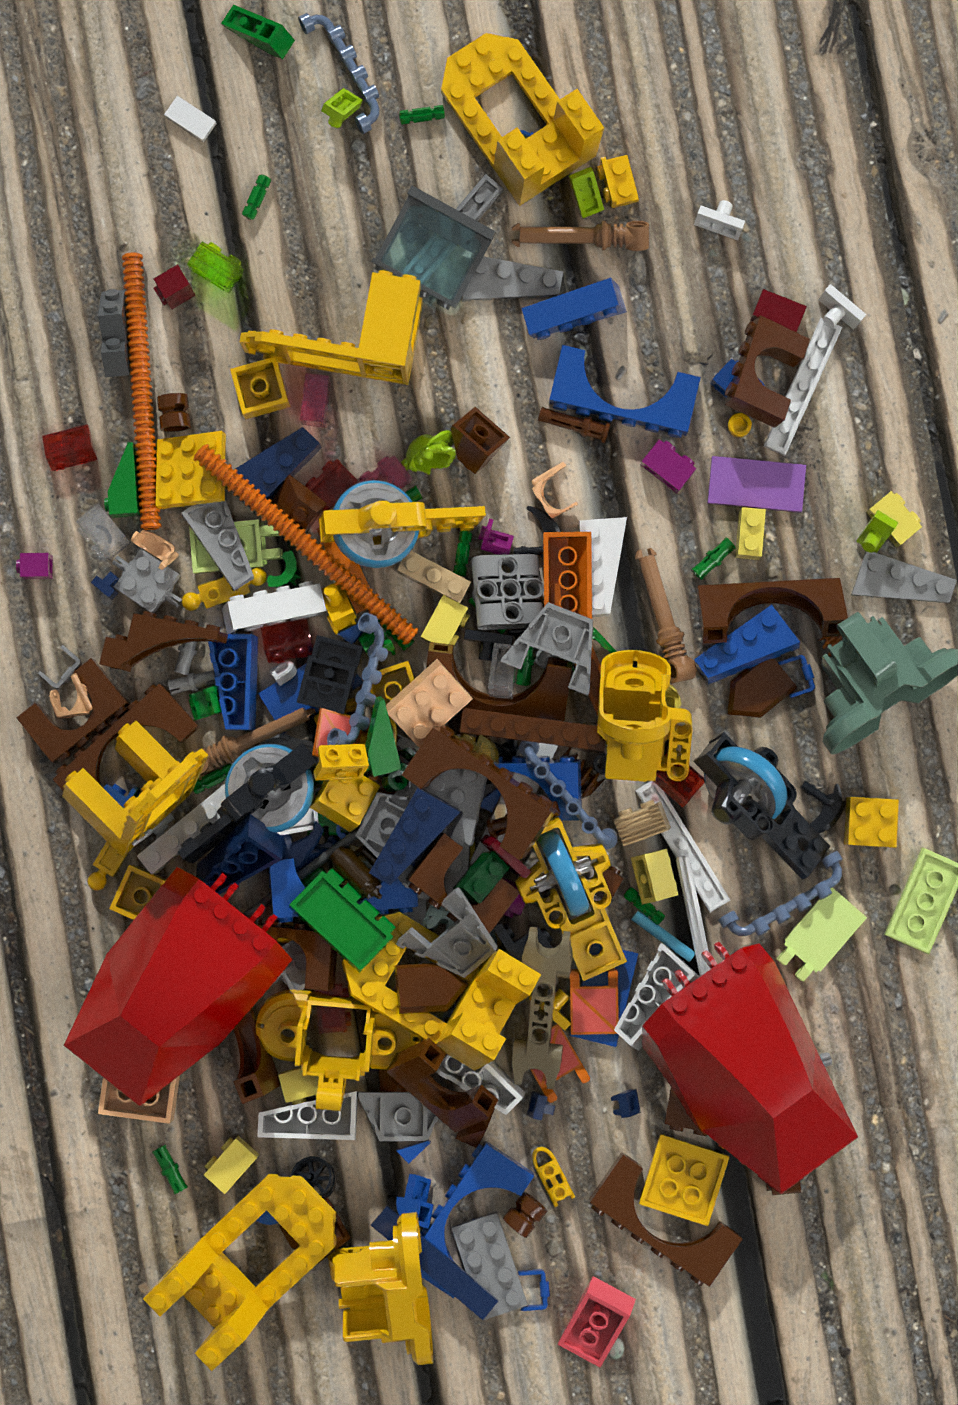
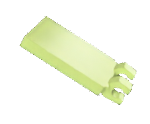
(252, 536)
(821, 933)

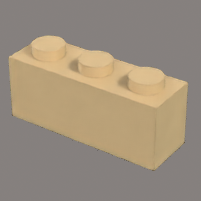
(434, 577)

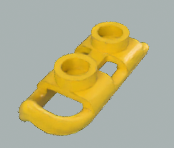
(548, 1171)

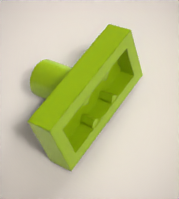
(341, 107)
(586, 192)
(876, 532)

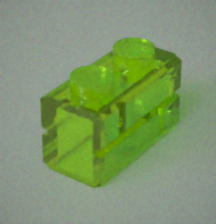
(215, 266)

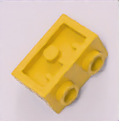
(618, 181)
(341, 762)

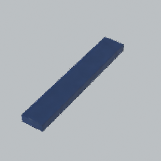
(443, 1269)

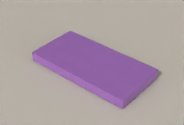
(756, 484)

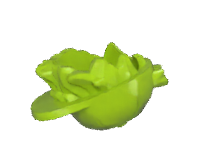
(430, 452)

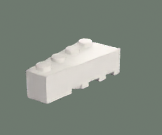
(606, 551)
(273, 607)
(651, 994)
(489, 1076)
(307, 1122)

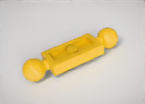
(220, 591)
(108, 863)

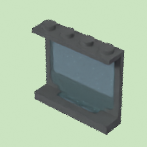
(434, 246)

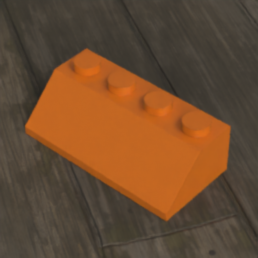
(568, 571)

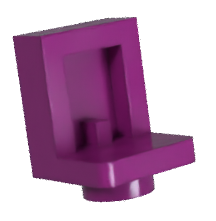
(495, 541)

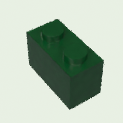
(482, 877)

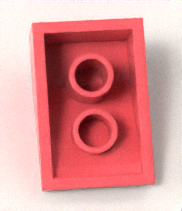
(597, 1321)

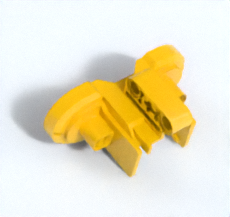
(640, 719)
(292, 1011)
(386, 1291)

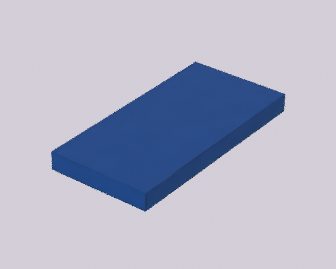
(283, 699)
(625, 977)

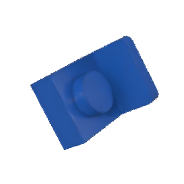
(118, 793)

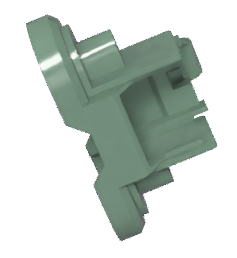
(875, 674)

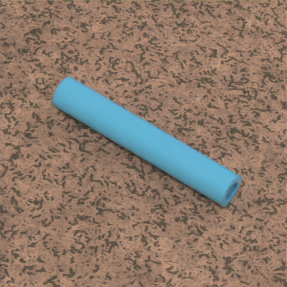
(663, 936)

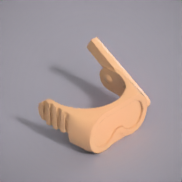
(538, 489)
(156, 546)
(81, 707)

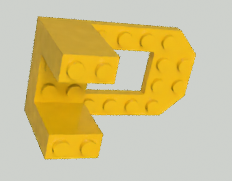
(544, 157)
(385, 339)
(165, 789)
(480, 1013)
(221, 1289)

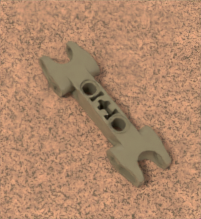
(537, 1050)

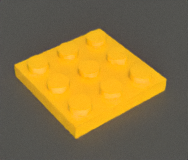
(180, 478)
(683, 1179)

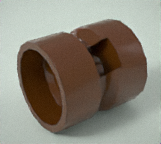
(174, 412)
(525, 1214)

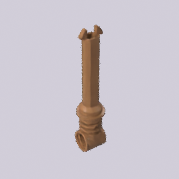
(633, 236)
(669, 636)
(231, 748)

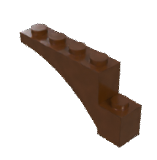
(152, 635)

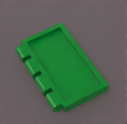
(341, 920)

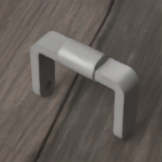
(65, 678)

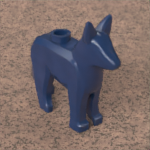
(306, 848)

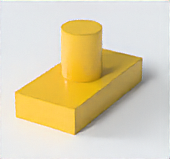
(337, 605)
(560, 999)

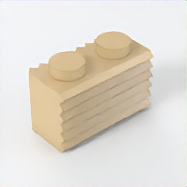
(642, 822)

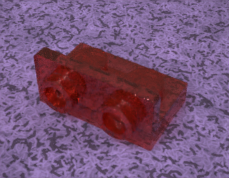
(69, 447)
(331, 483)
(287, 641)
(681, 790)
(334, 1018)

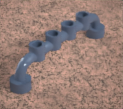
(347, 55)
(367, 623)
(607, 836)
(800, 902)

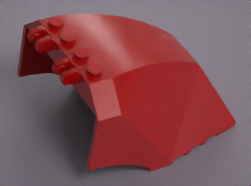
(174, 986)
(748, 1067)

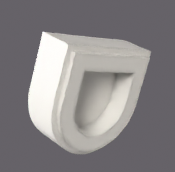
(283, 672)

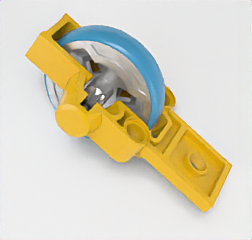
(385, 515)
(575, 894)

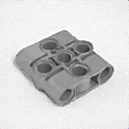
(490, 576)

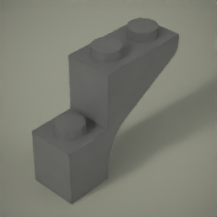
(114, 333)

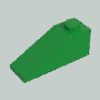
(259, 31)
(123, 490)
(380, 742)

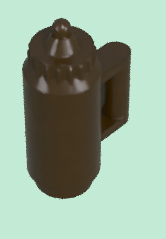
(356, 871)

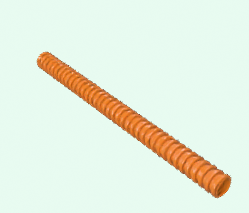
(141, 389)
(305, 543)

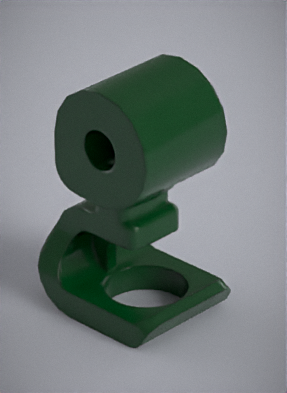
(394, 780)

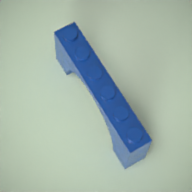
(668, 414)
(563, 769)
(287, 886)
(487, 1170)

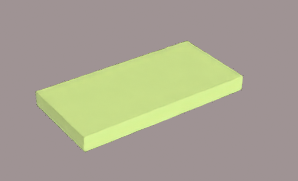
(924, 901)

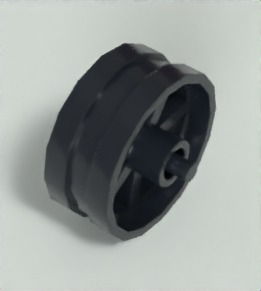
(314, 1178)

